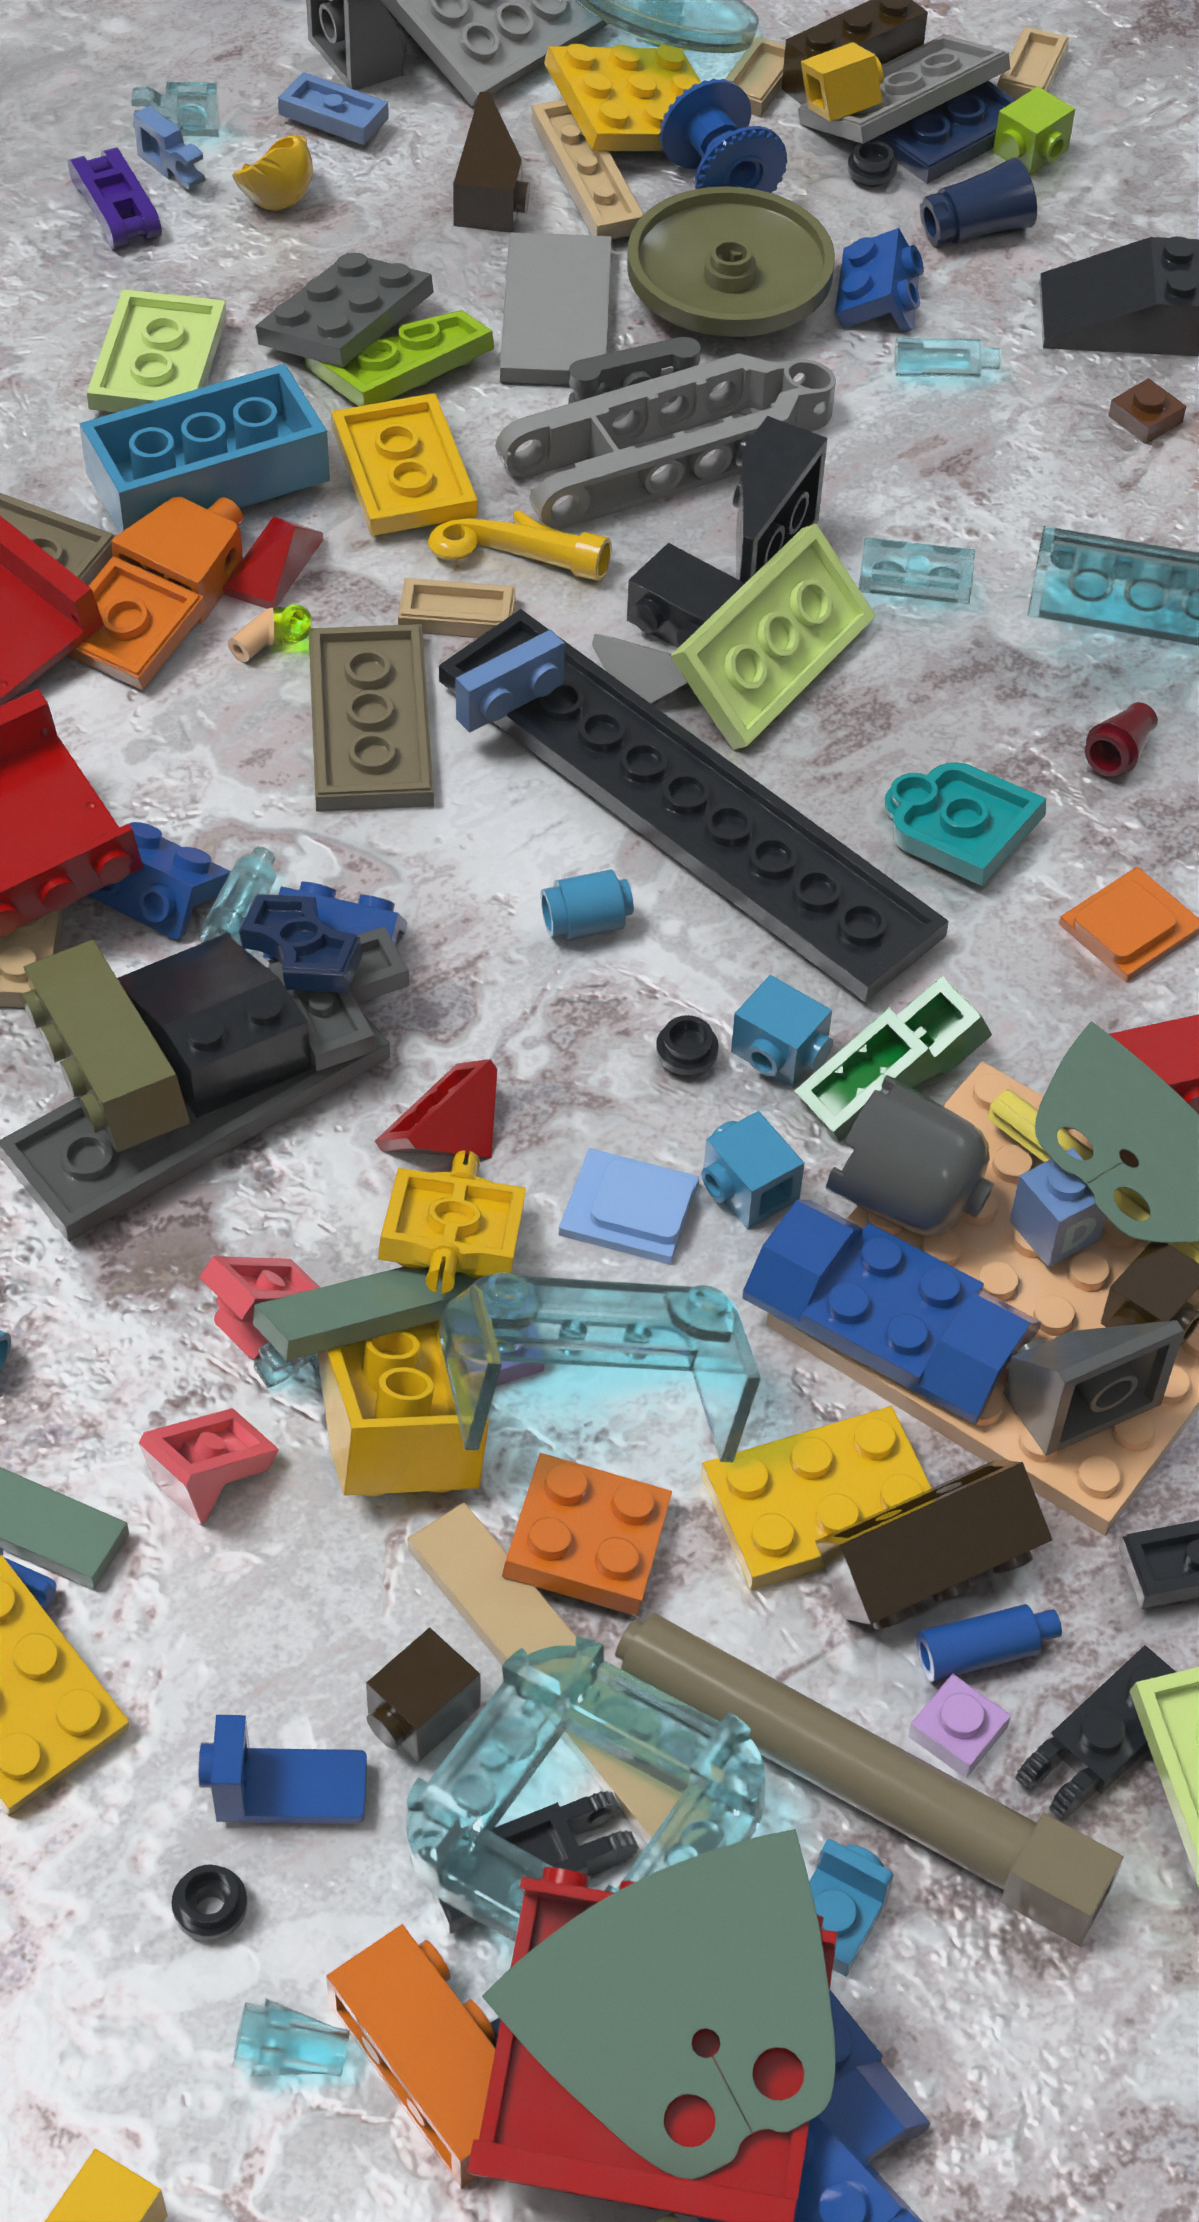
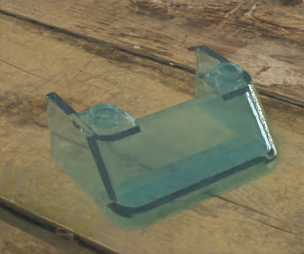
(599, 1326)

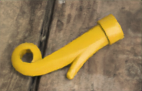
(584, 554)

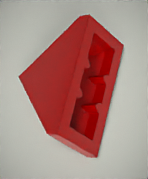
(273, 563)
(450, 1115)

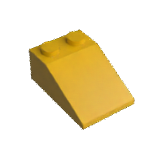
(395, 1416)

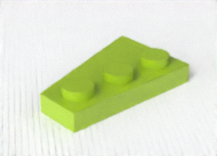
(409, 359)

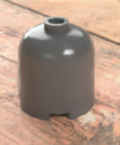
(913, 1162)

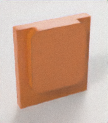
(1131, 924)

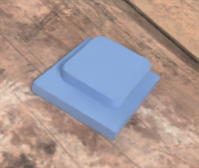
(629, 1206)

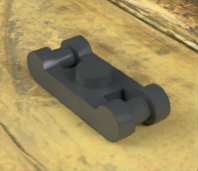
(631, 366)

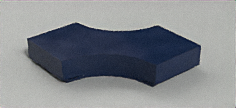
(310, 951)

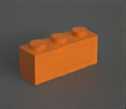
(419, 2040)

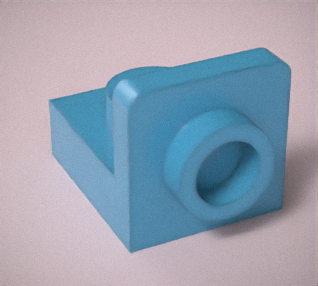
(850, 1894)

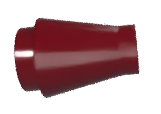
(1119, 741)

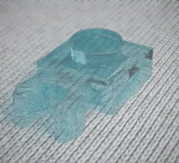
(187, 104)

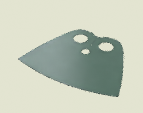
(1130, 1108)
(687, 1949)

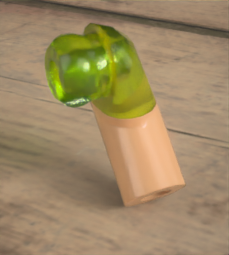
(271, 628)

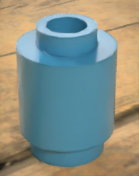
(586, 905)

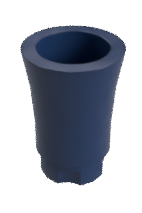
(981, 205)

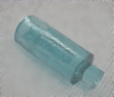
(943, 358)
(248, 878)

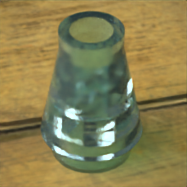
(287, 2042)

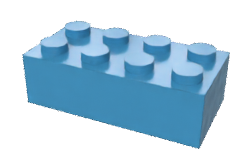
(222, 440)

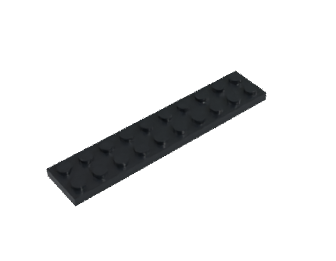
(714, 818)

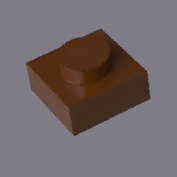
(1147, 411)

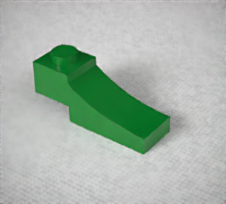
(916, 1044)

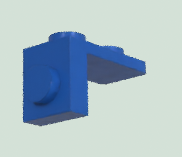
(280, 1783)

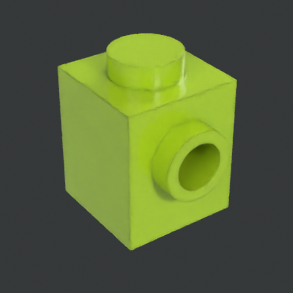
(1034, 129)

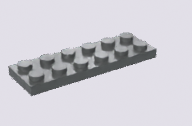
(86, 1182)

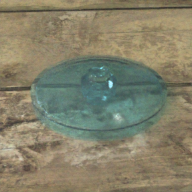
(682, 24)

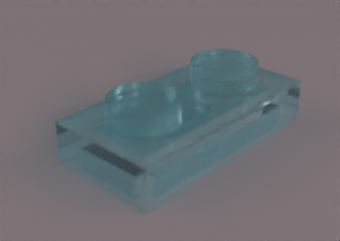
(917, 570)

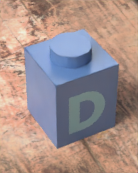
(1056, 1212)

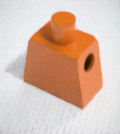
(186, 545)

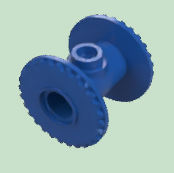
(712, 132)

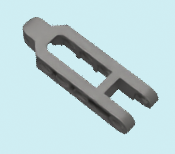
(623, 477)

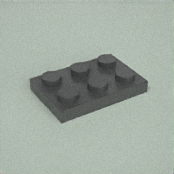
(344, 309)

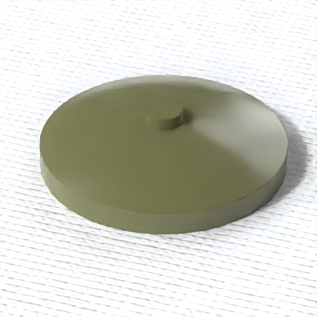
(730, 261)

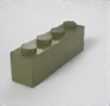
(103, 1046)

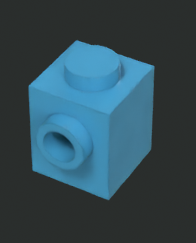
(782, 1032)
(751, 1169)

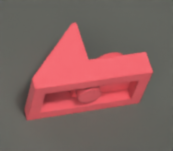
(246, 1282)
(202, 1455)

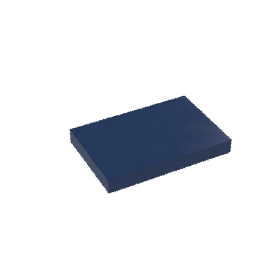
(948, 133)

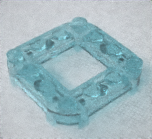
(515, 1731)

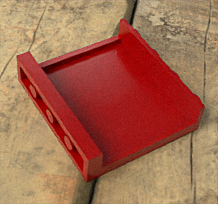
(550, 2141)

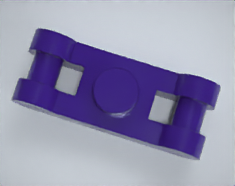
(113, 195)

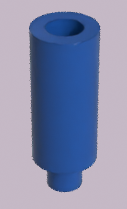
(985, 1641)

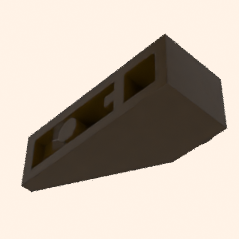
(489, 174)

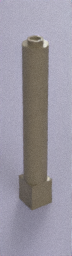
(1041, 1866)

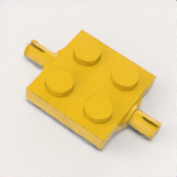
(452, 1223)

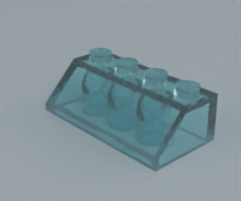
(1117, 585)

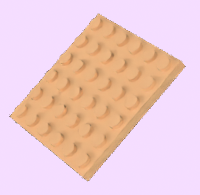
(1101, 1472)

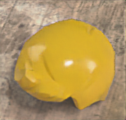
(279, 176)

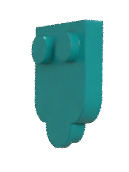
(961, 818)

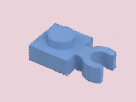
(163, 148)

